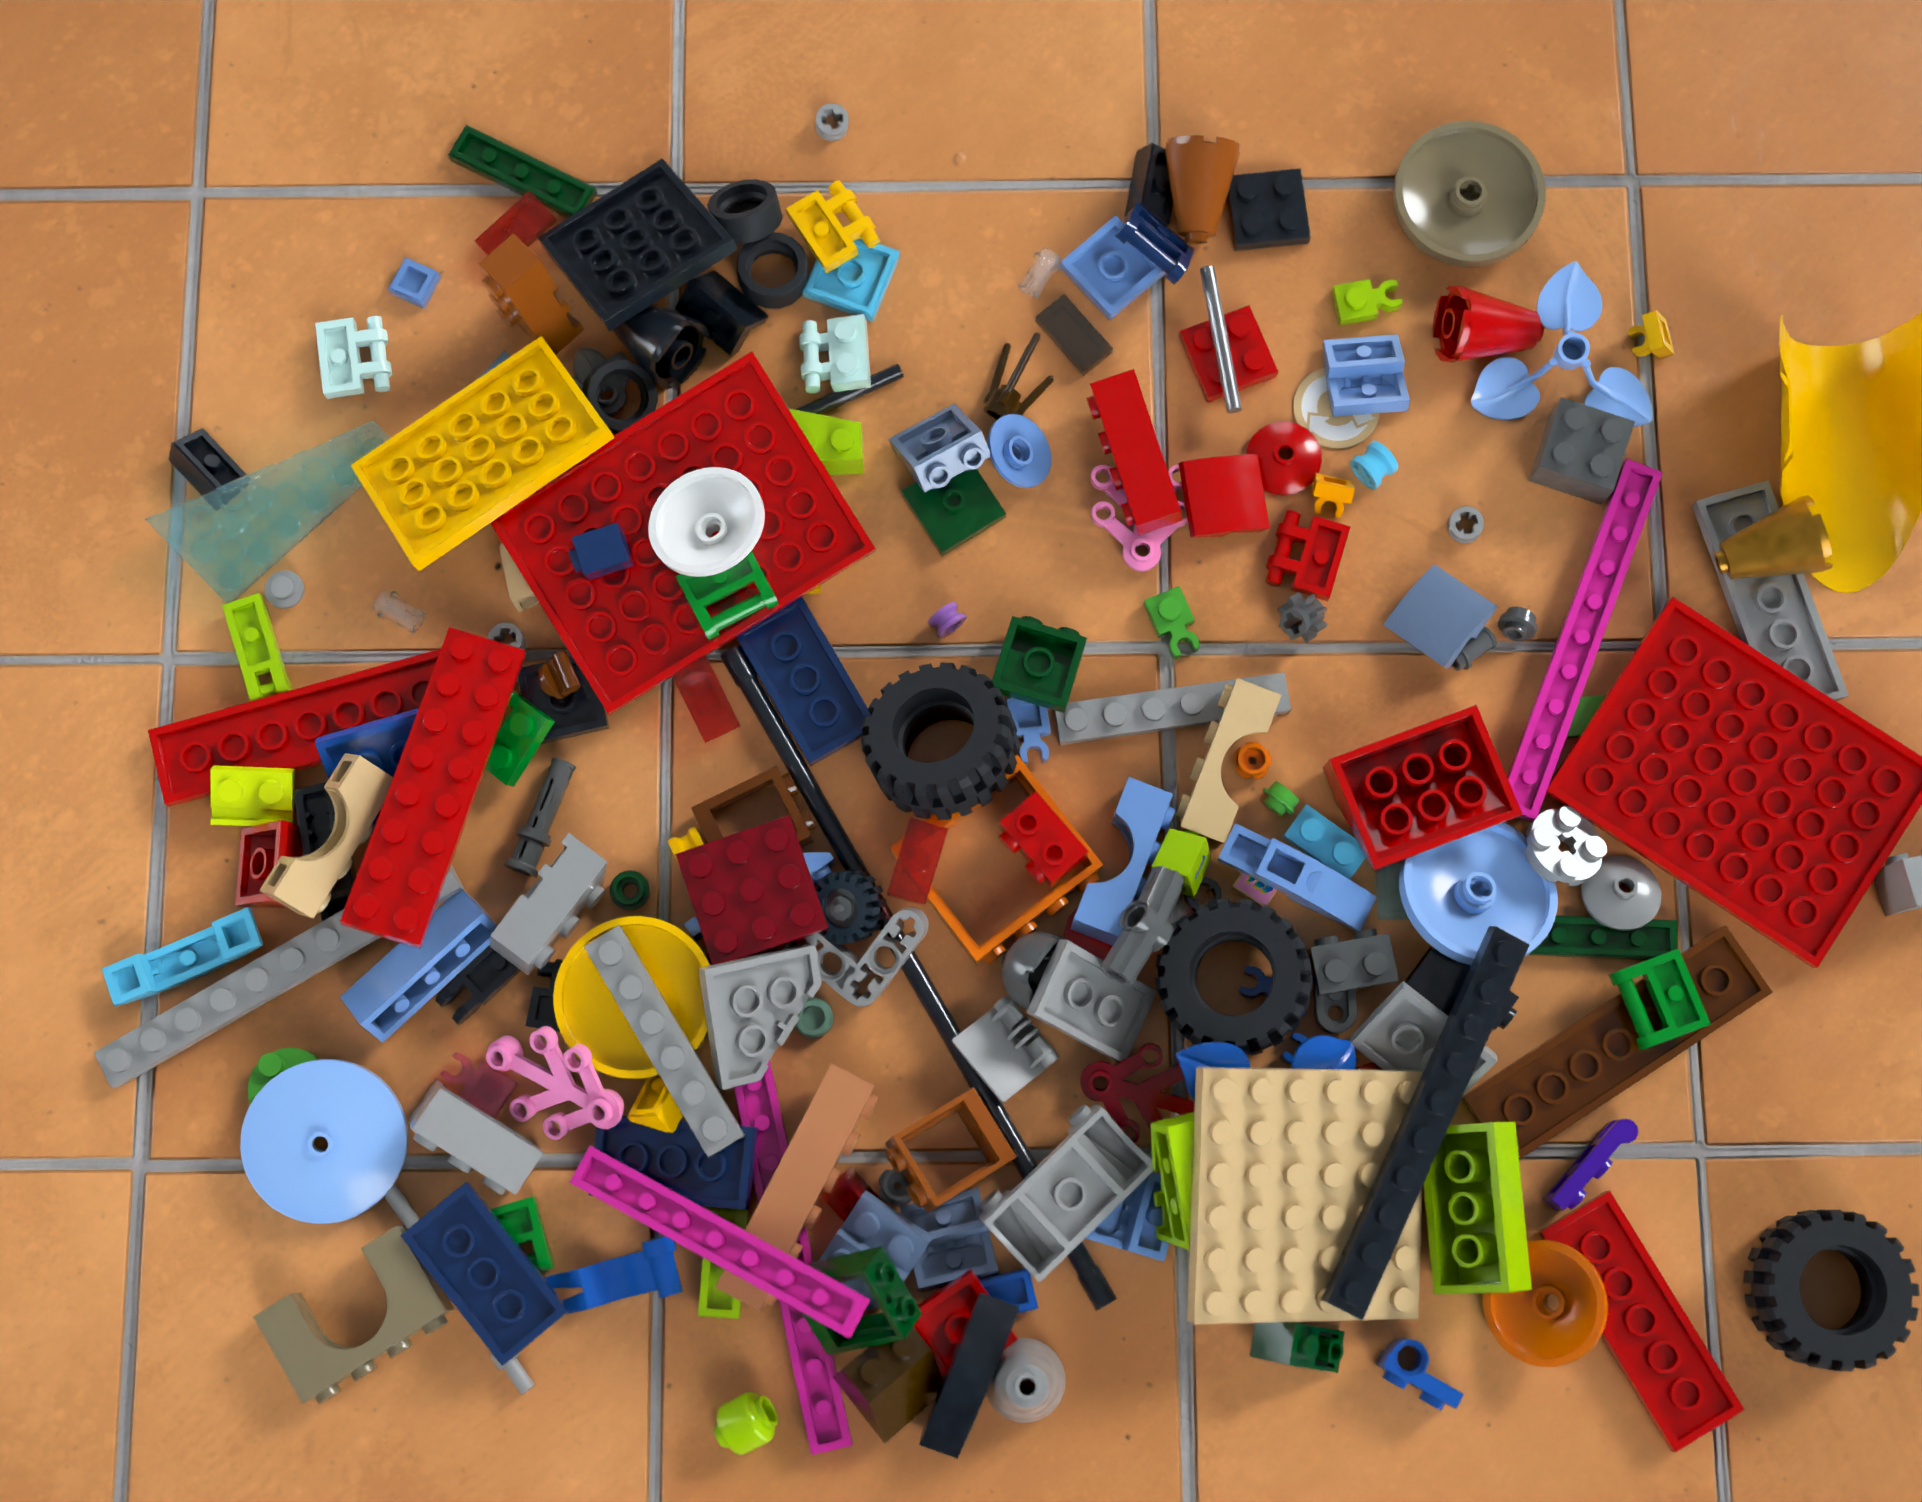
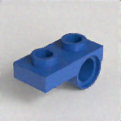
(1433, 1390)

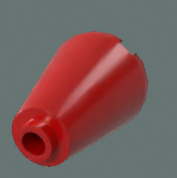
(1482, 326)

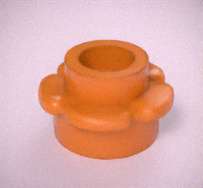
(1256, 751)

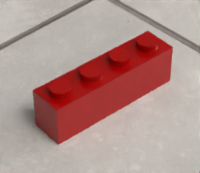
(1136, 452)

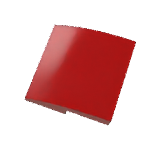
(1224, 495)

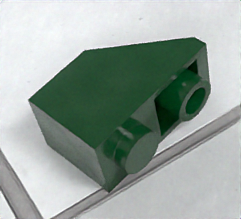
(1298, 1345)

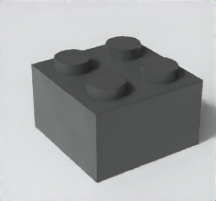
(1581, 451)

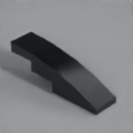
(316, 823)
(968, 1375)

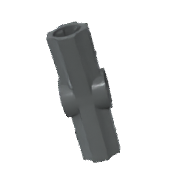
(1144, 926)

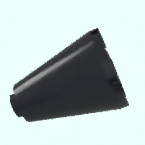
(664, 343)

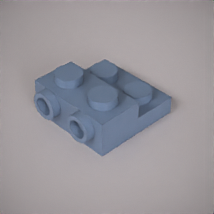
(941, 448)
(876, 1225)

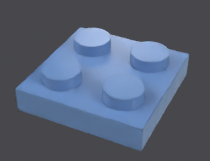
(1110, 270)

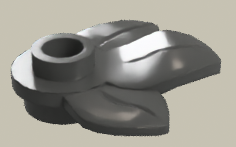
(589, 359)

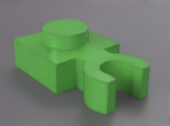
(1171, 616)

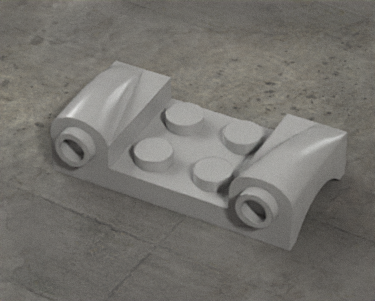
(1067, 1192)

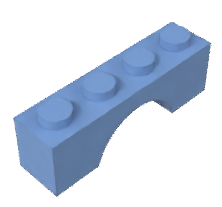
(1138, 818)

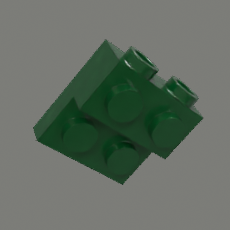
(1039, 663)

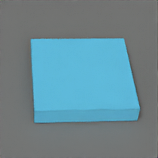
(857, 284)

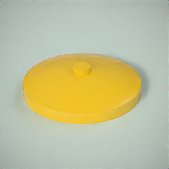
(593, 1018)

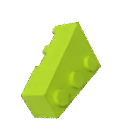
(1173, 1157)

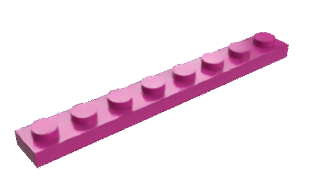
(721, 1242)

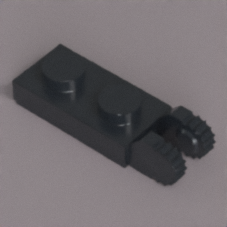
(483, 978)

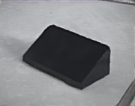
(1151, 183)
(203, 462)

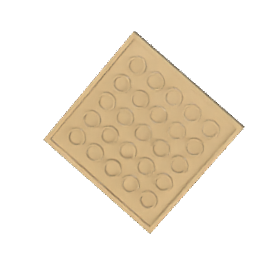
(1280, 1187)

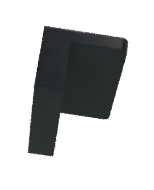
(721, 309)

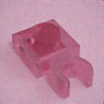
(484, 1087)

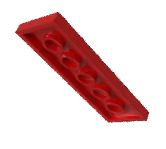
(1648, 1326)

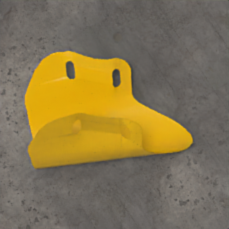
(1855, 446)

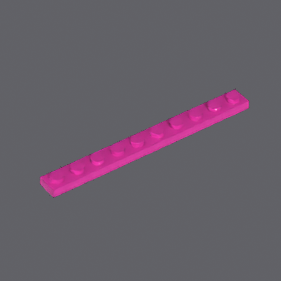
(1581, 635)
(813, 1368)

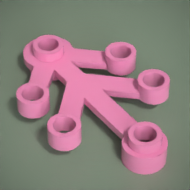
(1122, 533)
(558, 1082)

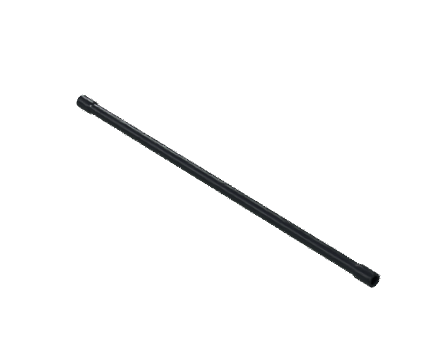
(746, 679)

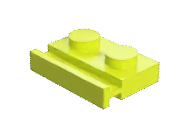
(251, 795)

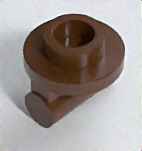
(558, 676)

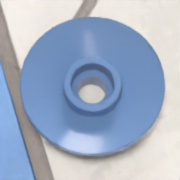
(1019, 451)

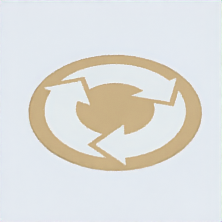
(1314, 413)

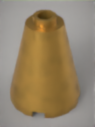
(1777, 545)

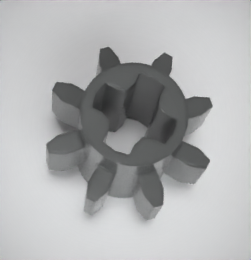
(1302, 617)

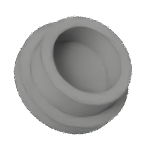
(284, 589)

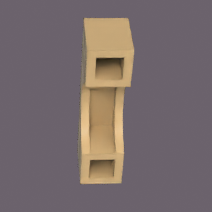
(1245, 712)
(357, 797)

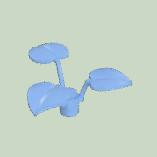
(1568, 303)

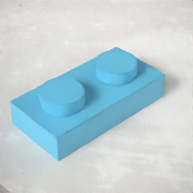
(1325, 842)

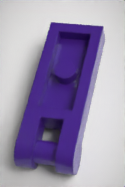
(1591, 1163)

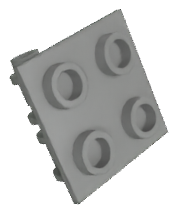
(1005, 1049)

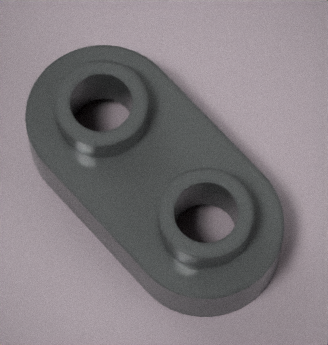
(1344, 1001)

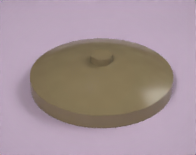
(1469, 193)

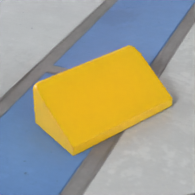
(655, 1107)

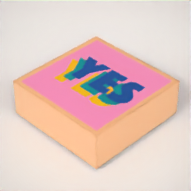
(1254, 890)

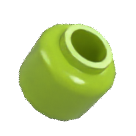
(745, 1423)

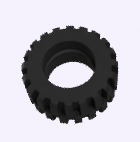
(924, 700)
(1225, 923)
(1883, 1280)

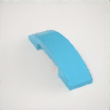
(184, 959)

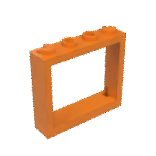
(1051, 903)

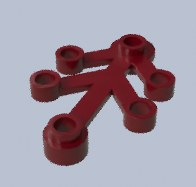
(1146, 1095)

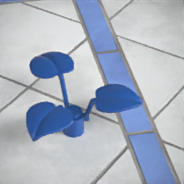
(1313, 1053)

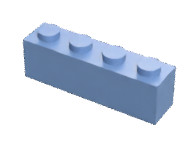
(412, 975)

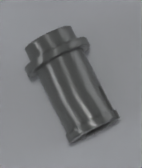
(1474, 649)

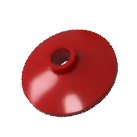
(1290, 475)

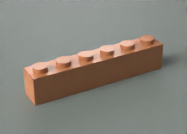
(806, 1172)

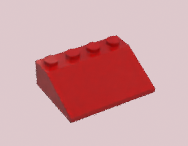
(1422, 788)

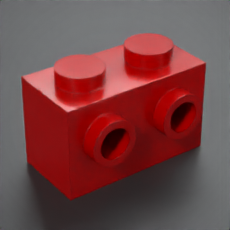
(1041, 840)

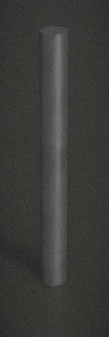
(1220, 339)

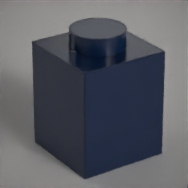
(601, 552)

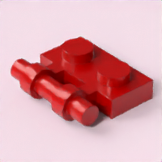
(1319, 558)

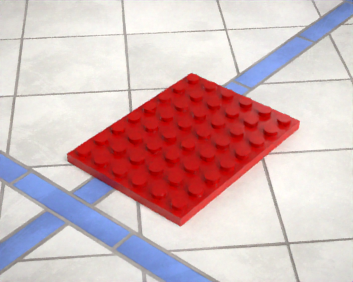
(636, 622)
(1742, 782)

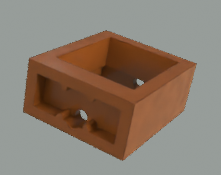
(984, 1132)

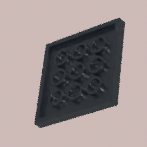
(637, 244)

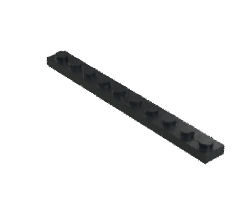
(1425, 1123)

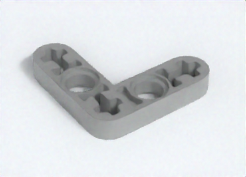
(854, 968)

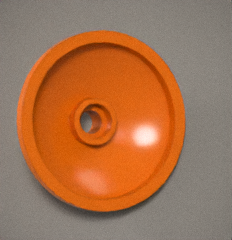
(1531, 1328)

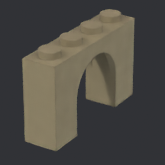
(318, 1363)

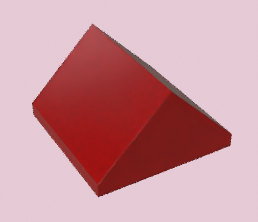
(258, 854)

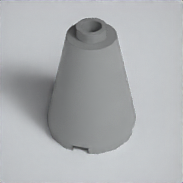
(1027, 1360)

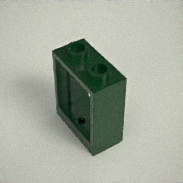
(881, 1277)

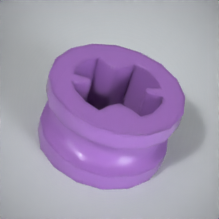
(947, 619)

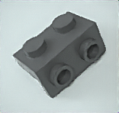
(1352, 963)

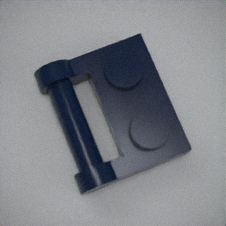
(1156, 242)

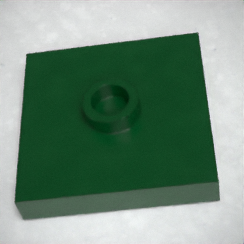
(956, 510)

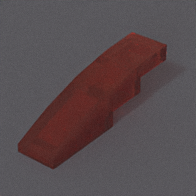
(706, 700)

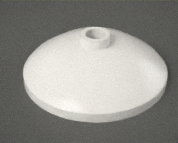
(698, 507)

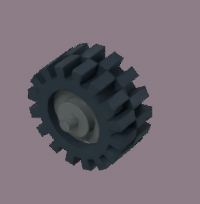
(850, 906)

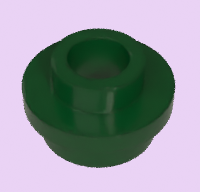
(624, 879)

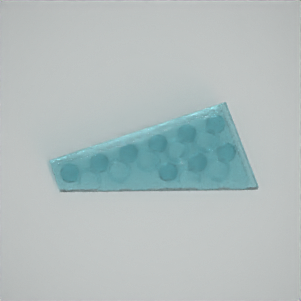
(259, 518)

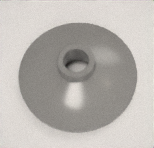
(1621, 909)

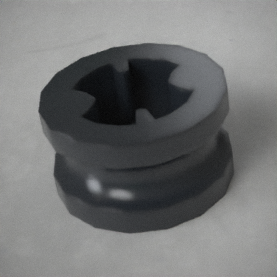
(1213, 886)

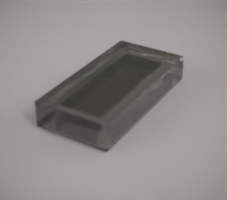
(1073, 334)

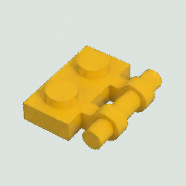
(822, 230)

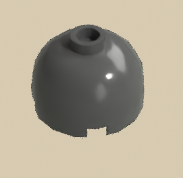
(1025, 965)

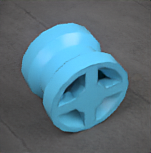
(1374, 465)

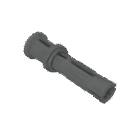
(534, 835)

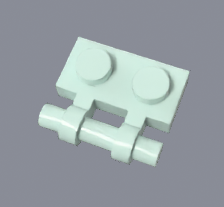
(848, 354)
(341, 360)

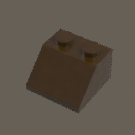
(892, 1383)

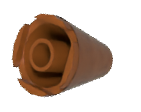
(1200, 182)

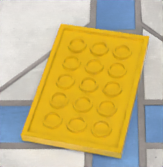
(481, 453)

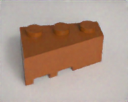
(526, 295)

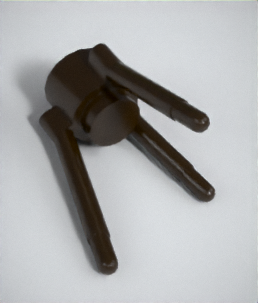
(1006, 399)

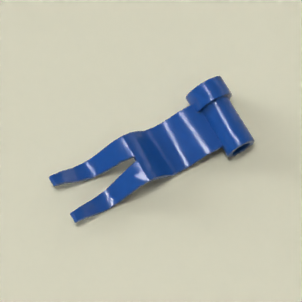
(623, 1276)

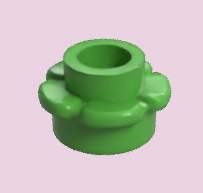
(1280, 799)

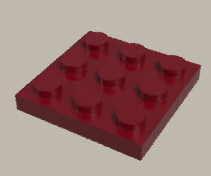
(752, 891)

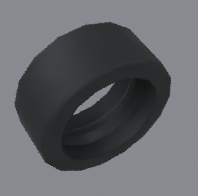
(746, 195)
(773, 297)
(638, 375)

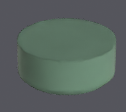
(815, 1019)

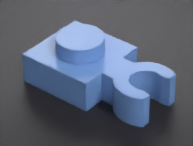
(1031, 724)

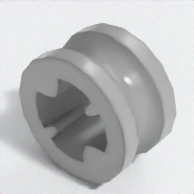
(838, 113)
(1455, 518)
(498, 631)

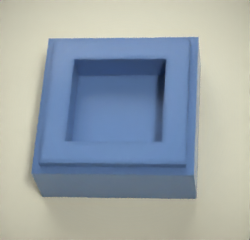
(414, 283)

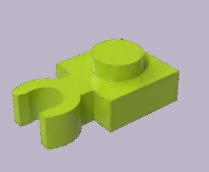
(1359, 302)

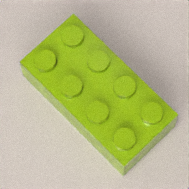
(1477, 1212)

